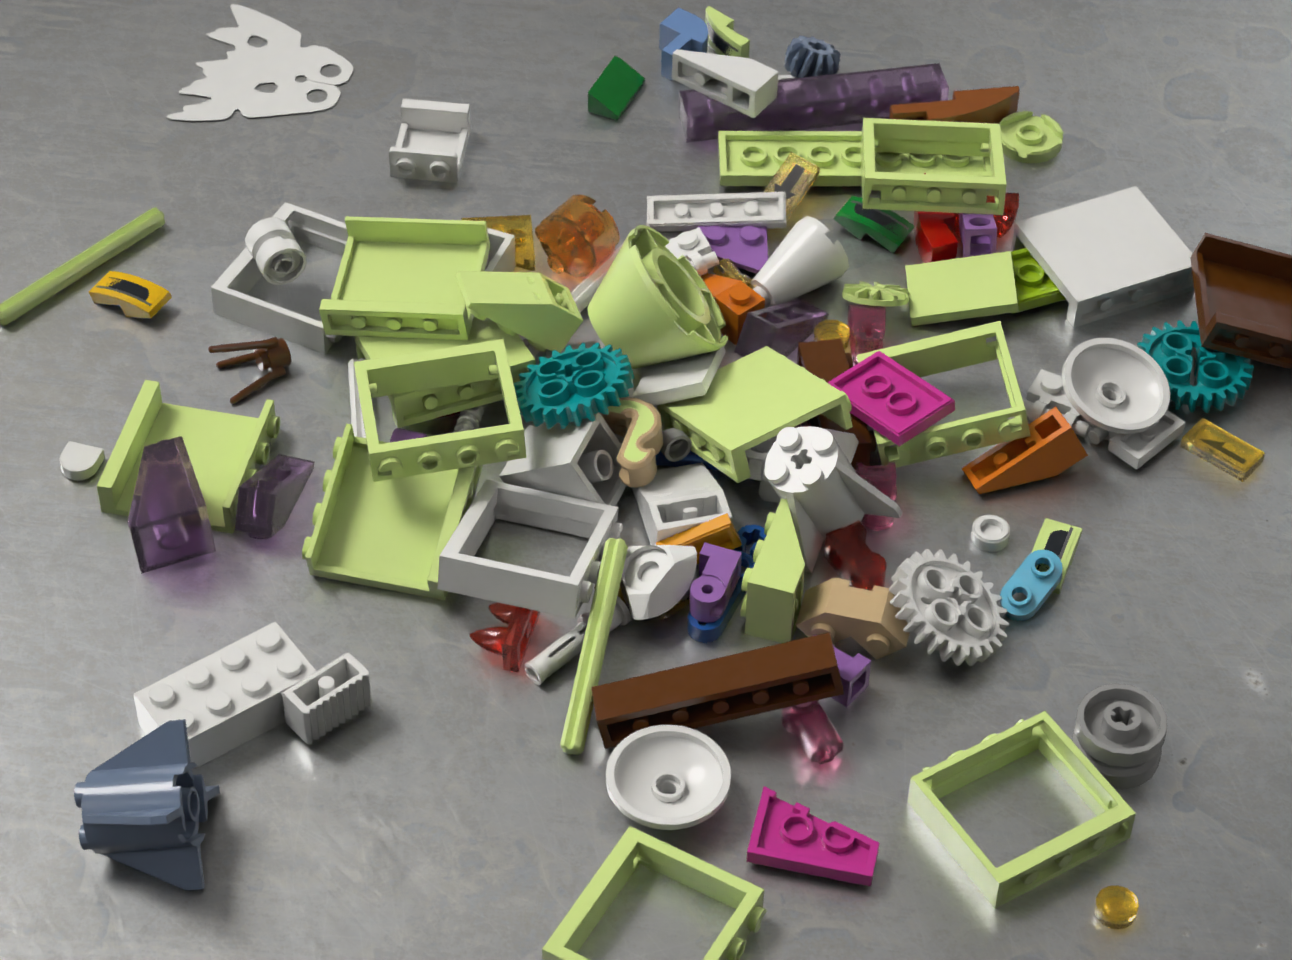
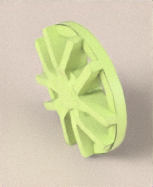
(875, 295)

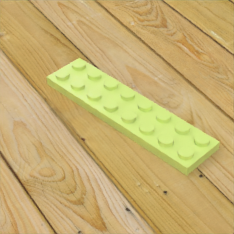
(756, 156)

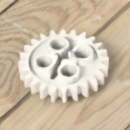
(948, 607)

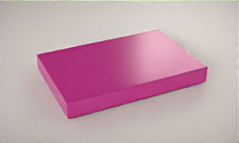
(892, 398)

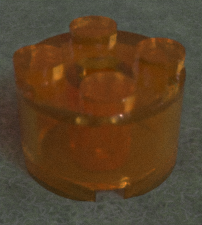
(577, 236)

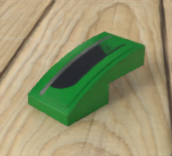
(882, 225)

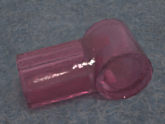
(813, 731)

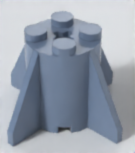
(148, 807)

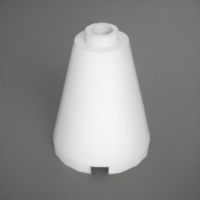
(800, 263)

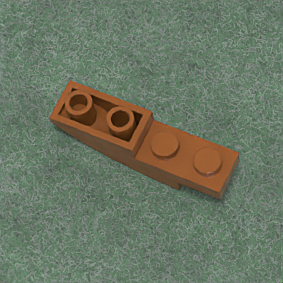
(971, 106)

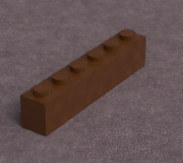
(719, 688)

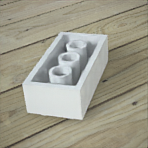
(227, 693)

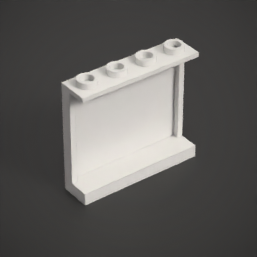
(1107, 254)

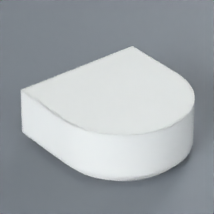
(80, 460)

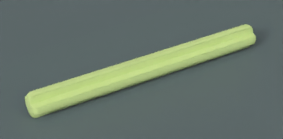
(80, 265)
(594, 646)

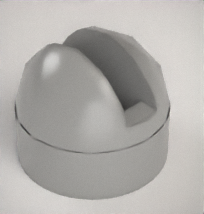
(675, 444)

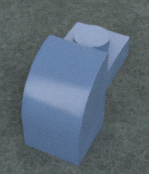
(681, 32)

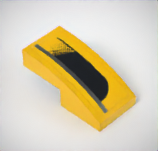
(133, 294)

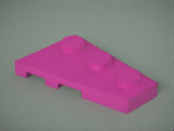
(802, 843)

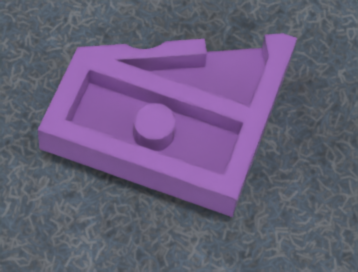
(741, 244)

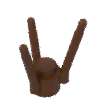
(269, 355)

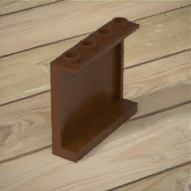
(1244, 299)

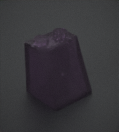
(168, 508)

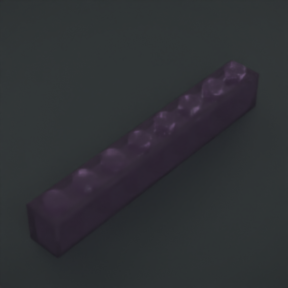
(817, 102)

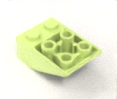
(523, 305)
(775, 581)

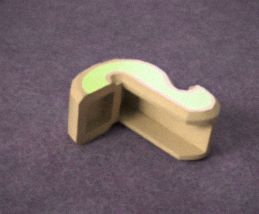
(643, 439)

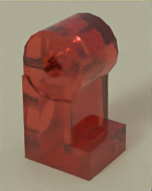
(853, 559)

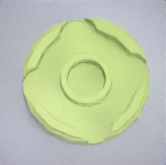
(1030, 137)

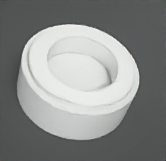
(990, 533)

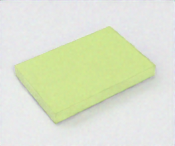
(961, 288)

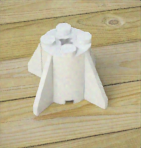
(820, 485)

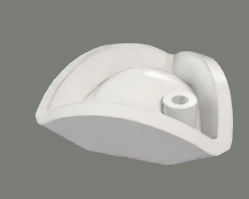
(656, 578)

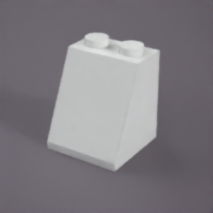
(570, 461)

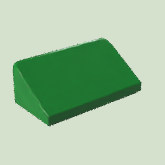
(614, 89)

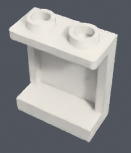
(430, 140)

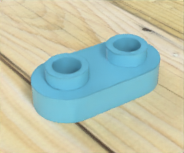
(1032, 583)

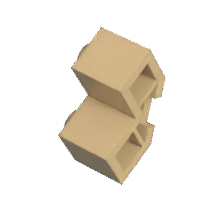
(853, 613)

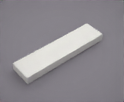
(687, 212)

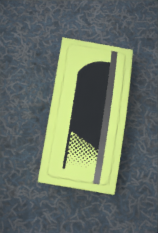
(722, 37)
(1062, 541)

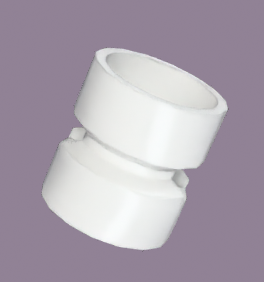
(275, 251)

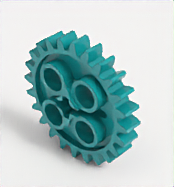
(1217, 374)
(574, 385)

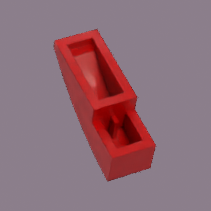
(935, 235)

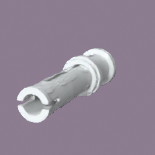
(569, 645)

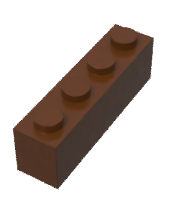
(827, 361)

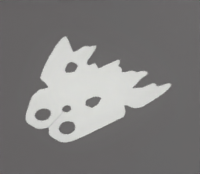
(234, 80)

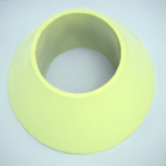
(655, 304)

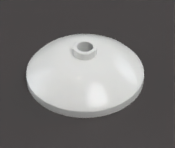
(1115, 385)
(673, 762)

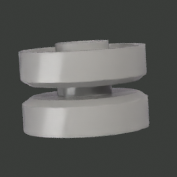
(1121, 733)

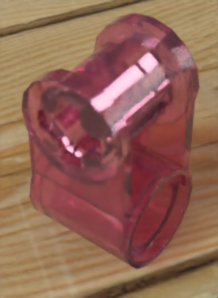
(866, 328)
(884, 480)

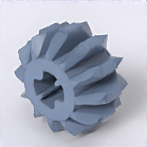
(811, 58)

